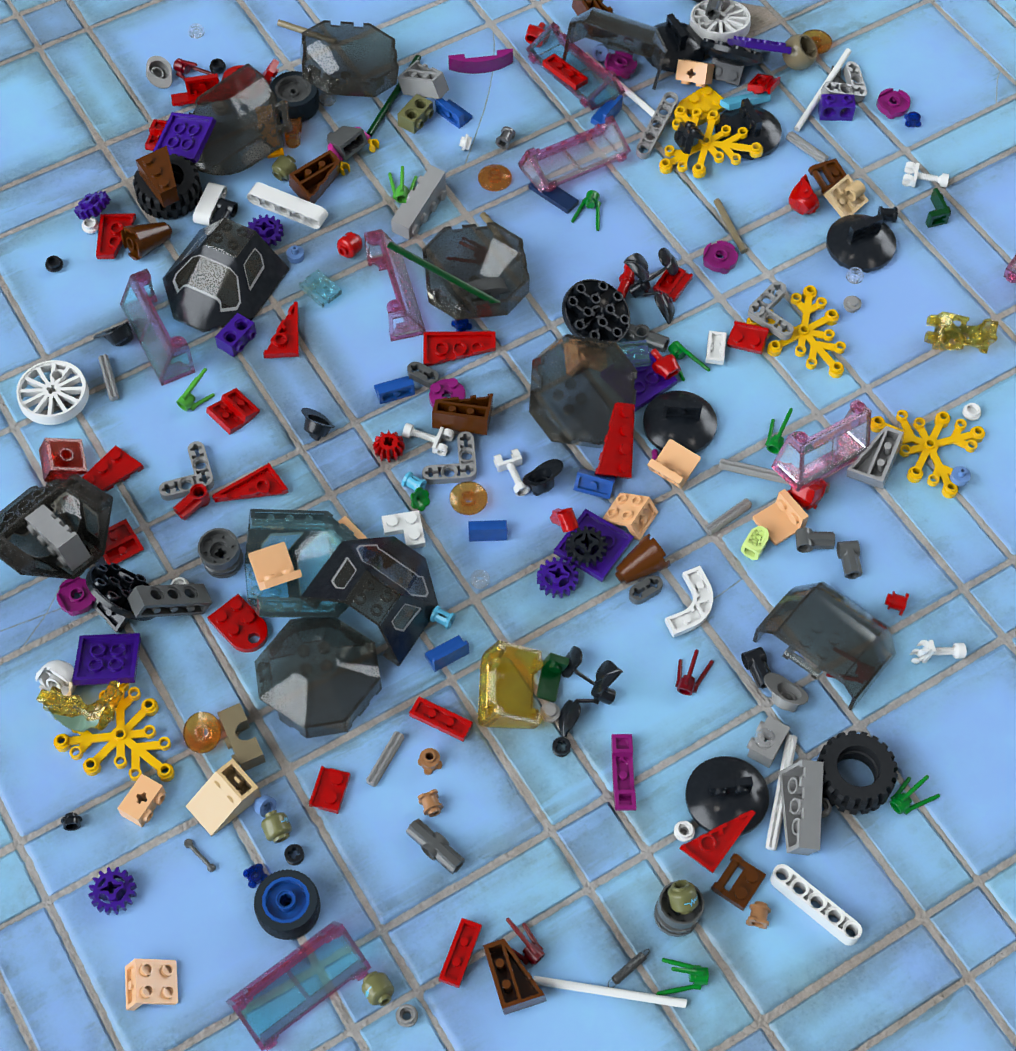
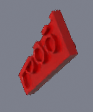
(451, 346)
(618, 446)
(112, 469)

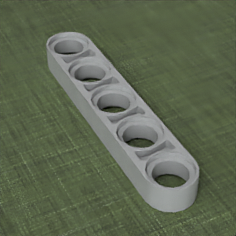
(656, 132)

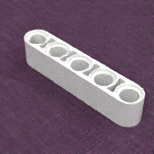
(287, 205)
(821, 914)

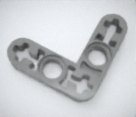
(851, 72)
(766, 313)
(463, 464)
(192, 479)

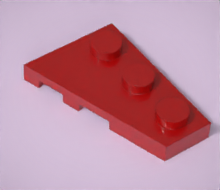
(109, 234)

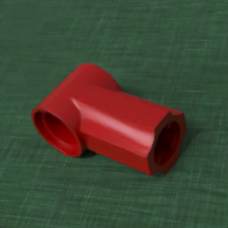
(191, 502)
(565, 519)

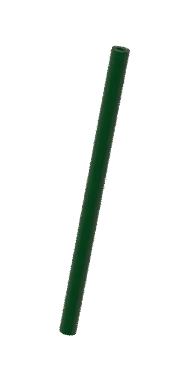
(388, 104)
(440, 272)

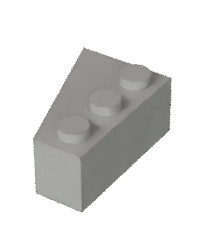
(423, 81)
(877, 460)

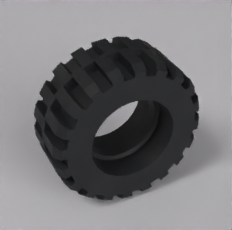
(188, 191)
(869, 752)

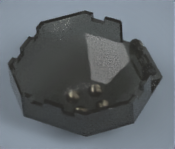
(349, 59)
(475, 255)
(577, 389)
(318, 675)

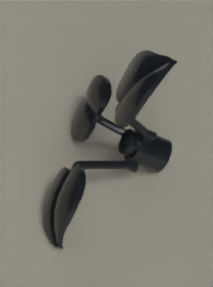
(641, 287)
(601, 692)

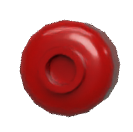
(349, 245)

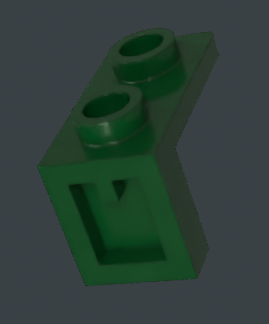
(941, 213)
(550, 676)

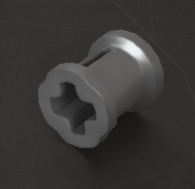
(504, 139)

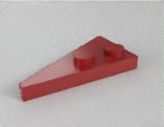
(286, 340)
(256, 484)
(714, 845)

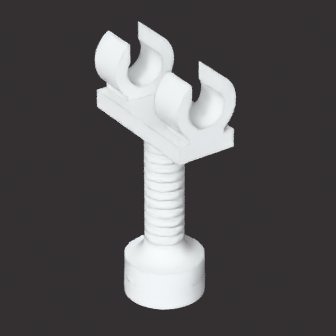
(909, 180)
(439, 448)
(520, 488)
(958, 651)

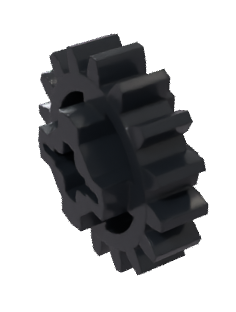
(576, 546)

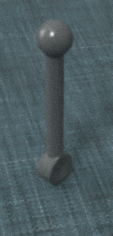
(189, 844)

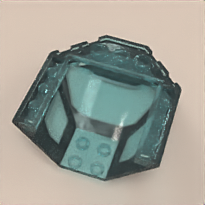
(310, 542)

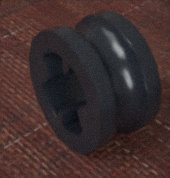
(555, 745)
(289, 850)

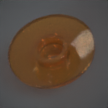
(821, 39)
(494, 177)
(468, 491)
(194, 732)

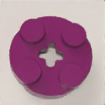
(627, 66)
(893, 110)
(717, 264)
(446, 386)
(66, 597)

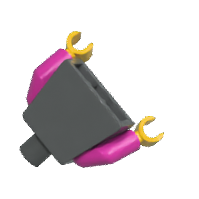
(347, 142)

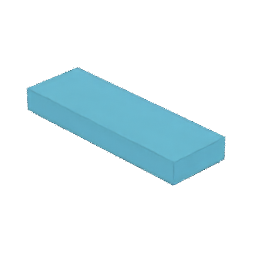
(735, 102)

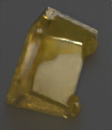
(507, 686)

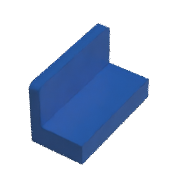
(607, 110)
(452, 112)
(394, 389)
(594, 484)
(487, 530)
(447, 653)

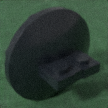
(681, 43)
(729, 61)
(761, 127)
(861, 242)
(596, 311)
(682, 418)
(111, 588)
(724, 790)

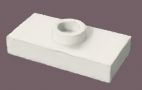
(716, 347)

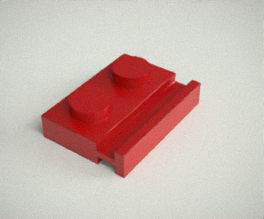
(763, 83)
(673, 285)
(748, 337)
(329, 789)

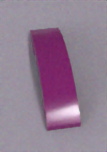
(480, 64)
(623, 772)

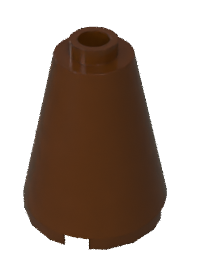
(144, 238)
(642, 561)

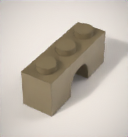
(246, 752)

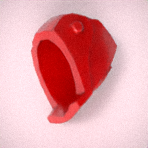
(803, 198)
(810, 496)

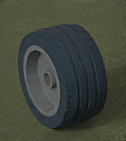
(300, 94)

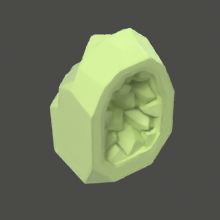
(755, 542)

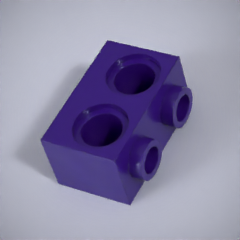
(836, 107)
(236, 335)

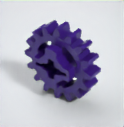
(92, 205)
(268, 229)
(548, 578)
(103, 891)

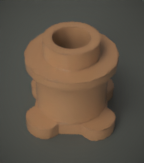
(429, 765)
(430, 803)
(758, 915)

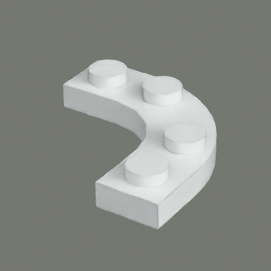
(699, 608)

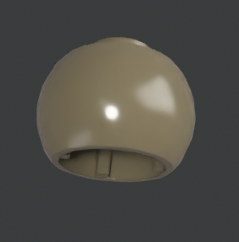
(802, 53)

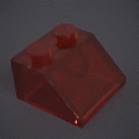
(62, 458)

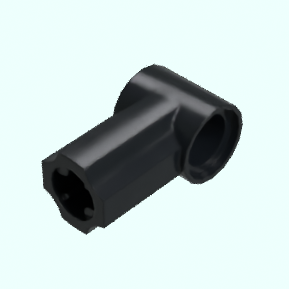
(224, 209)
(756, 662)

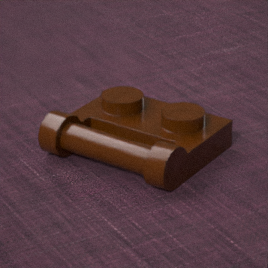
(831, 170)
(745, 885)

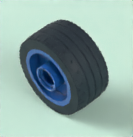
(282, 889)

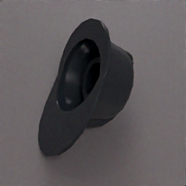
(118, 335)
(316, 423)
(542, 477)

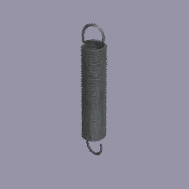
(628, 968)

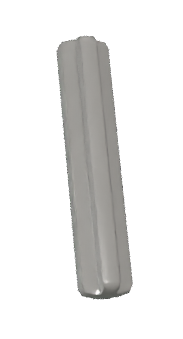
(806, 147)
(108, 377)
(728, 517)
(385, 758)

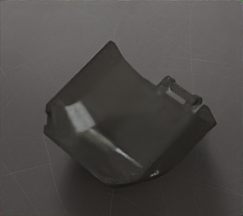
(619, 35)
(246, 122)
(832, 635)

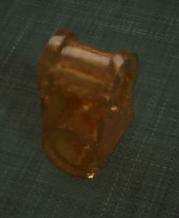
(293, 138)

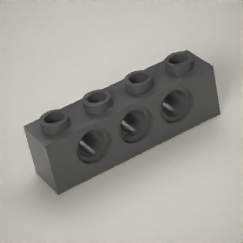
(169, 600)

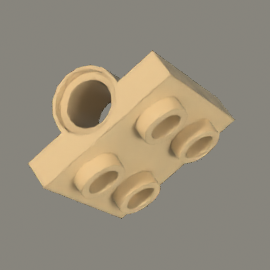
(847, 196)

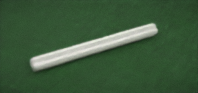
(777, 811)

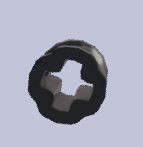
(888, 213)

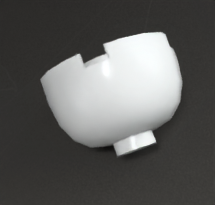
(57, 674)

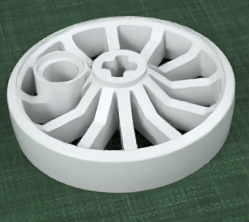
(730, 23)
(52, 392)

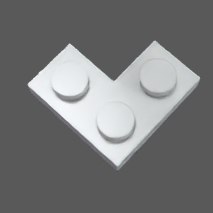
(406, 523)

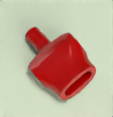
(533, 32)
(665, 365)

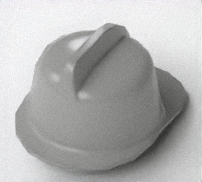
(159, 72)
(785, 693)

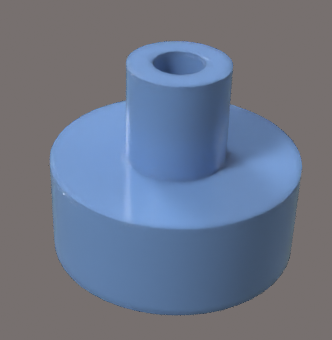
(598, 55)
(295, 254)
(960, 476)
(264, 805)

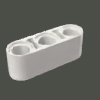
(207, 204)

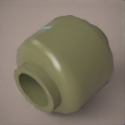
(283, 167)
(276, 826)
(683, 897)
(377, 988)

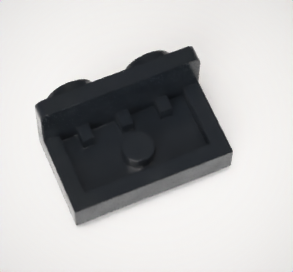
(686, 134)

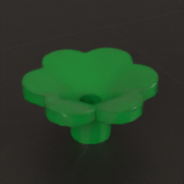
(420, 499)

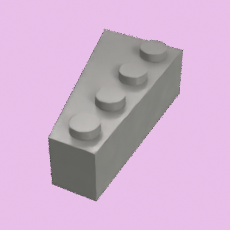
(420, 202)
(57, 537)
(802, 806)

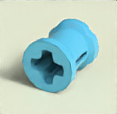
(413, 482)
(442, 617)

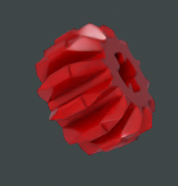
(388, 446)

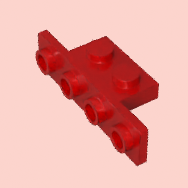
(195, 87)

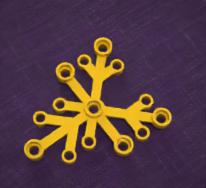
(709, 144)
(830, 318)
(940, 469)
(138, 750)

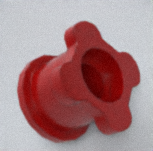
(896, 602)

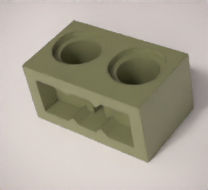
(415, 113)

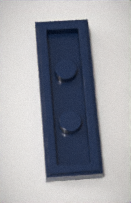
(557, 197)

